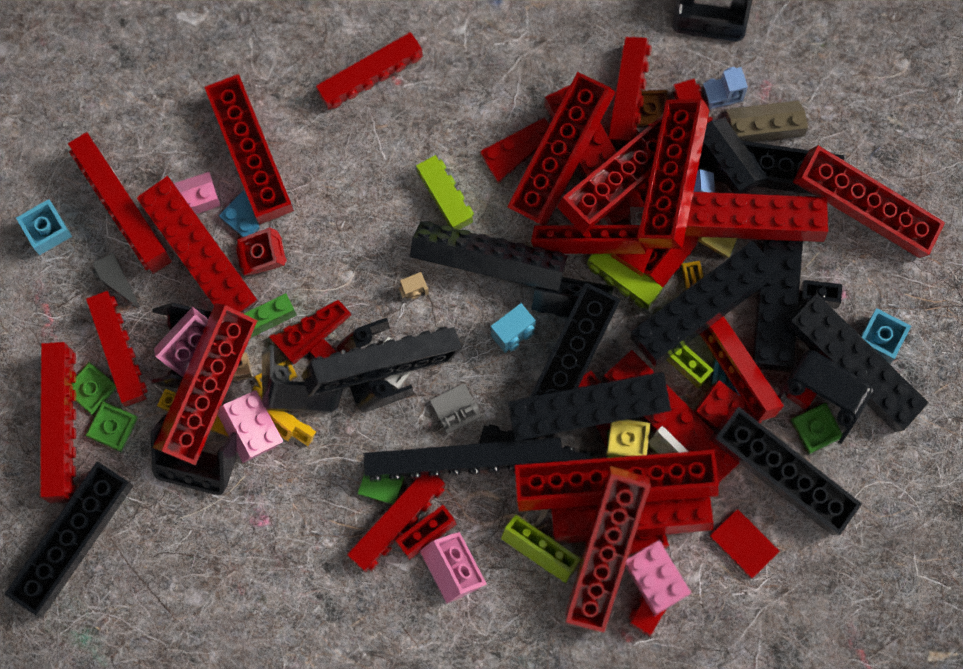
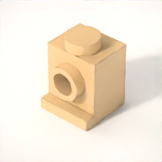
(413, 286)
(244, 370)

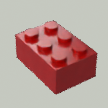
(718, 403)

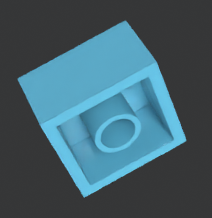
(44, 227)
(513, 328)
(885, 334)

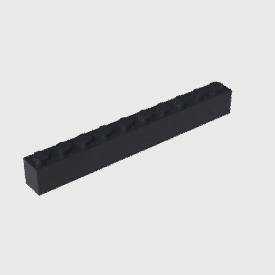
(460, 458)

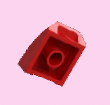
(260, 252)

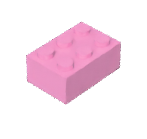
(251, 424)
(657, 578)

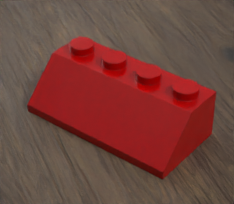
(666, 262)

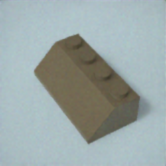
(768, 121)

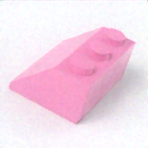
(199, 192)
(181, 341)
(452, 567)

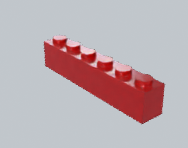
(369, 71)
(629, 90)
(597, 240)
(116, 348)
(742, 370)
(396, 521)

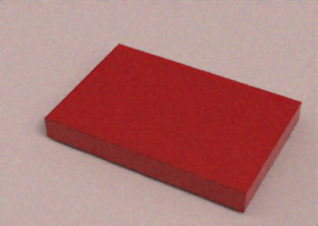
(744, 543)

